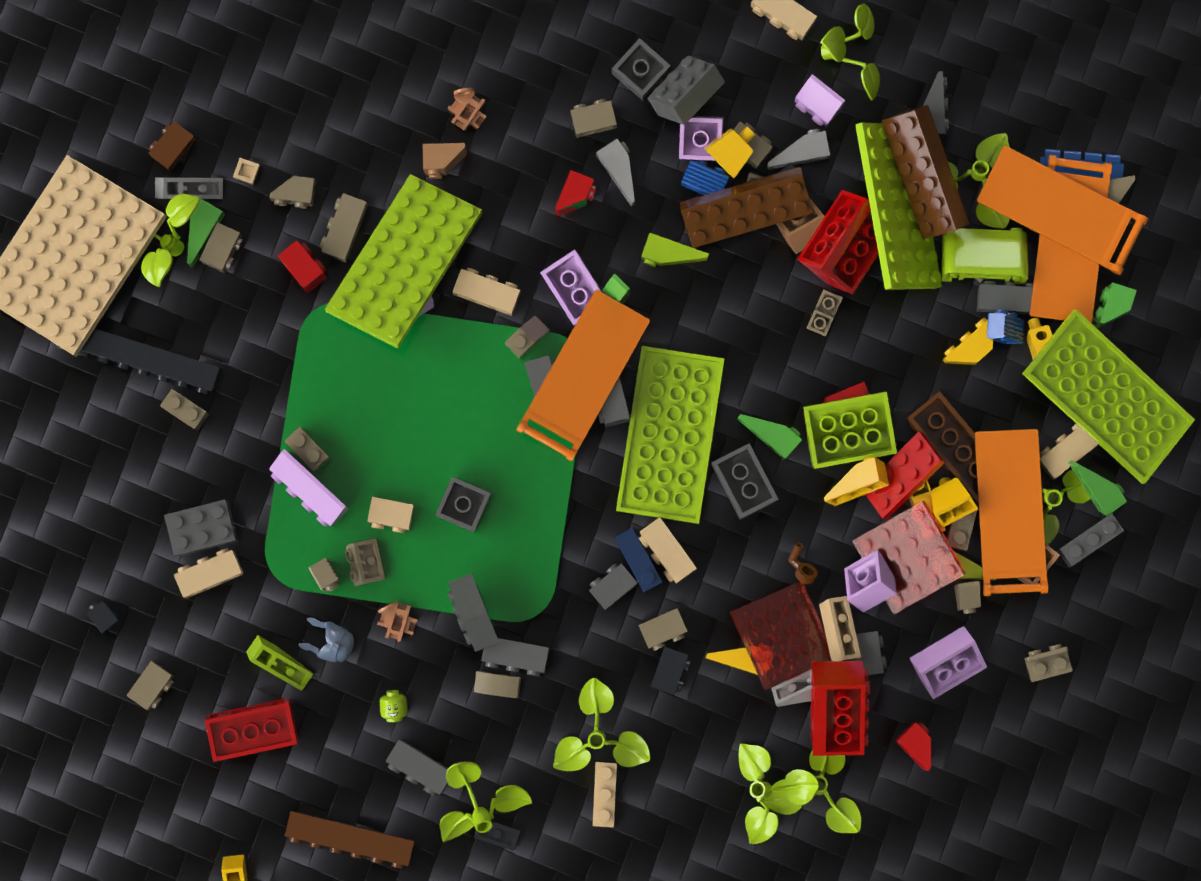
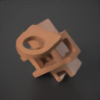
(463, 98)
(401, 622)

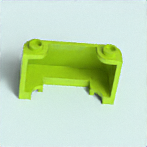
(985, 255)

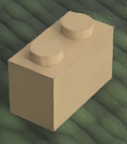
(390, 514)

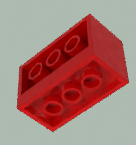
(843, 243)
(839, 708)
(251, 729)

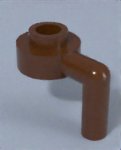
(804, 572)

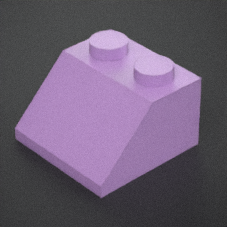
(819, 101)
(697, 134)
(869, 581)

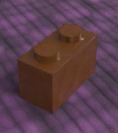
(171, 145)

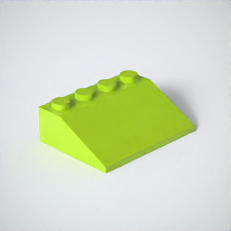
(849, 430)

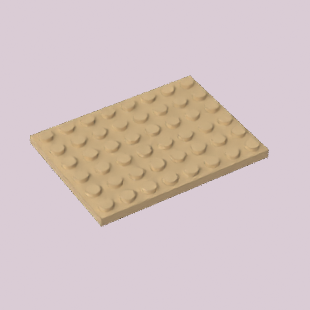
(74, 254)

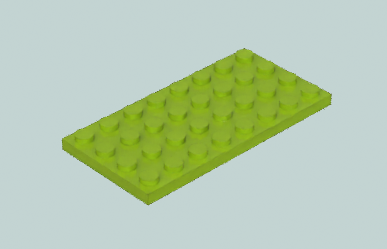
(904, 255)
(404, 261)
(1108, 396)
(670, 435)

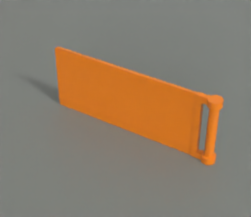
(1059, 208)
(1063, 277)
(584, 372)
(1010, 509)

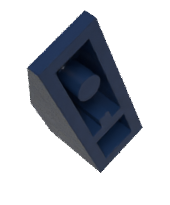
(638, 560)

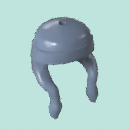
(338, 640)

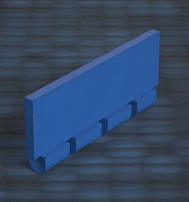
(1117, 167)

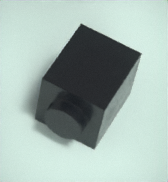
(103, 616)

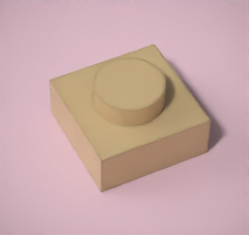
(246, 171)

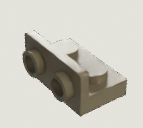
(364, 562)
(1049, 663)

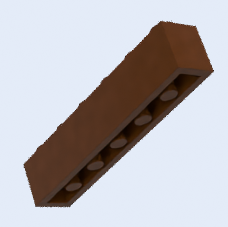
(349, 838)

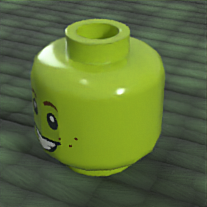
(393, 706)

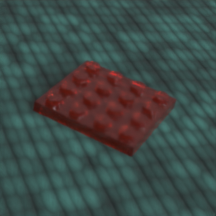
(914, 553)
(782, 634)

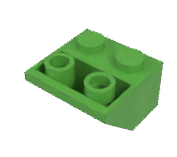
(1115, 303)

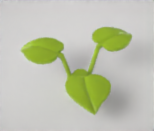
(834, 48)
(986, 154)
(157, 264)
(1053, 497)
(571, 753)
(800, 790)
(842, 817)
(456, 823)

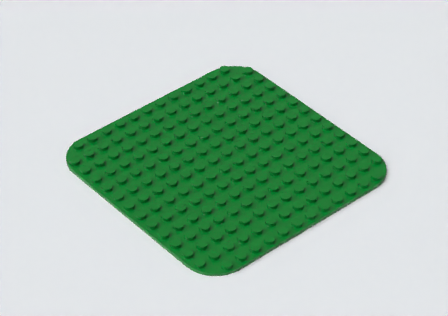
(399, 433)

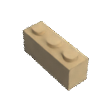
(787, 15)
(487, 291)
(1068, 448)
(666, 551)
(208, 573)
(840, 629)
(604, 794)

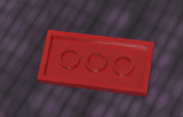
(906, 474)

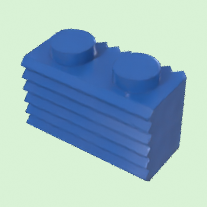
(704, 179)
(1005, 327)

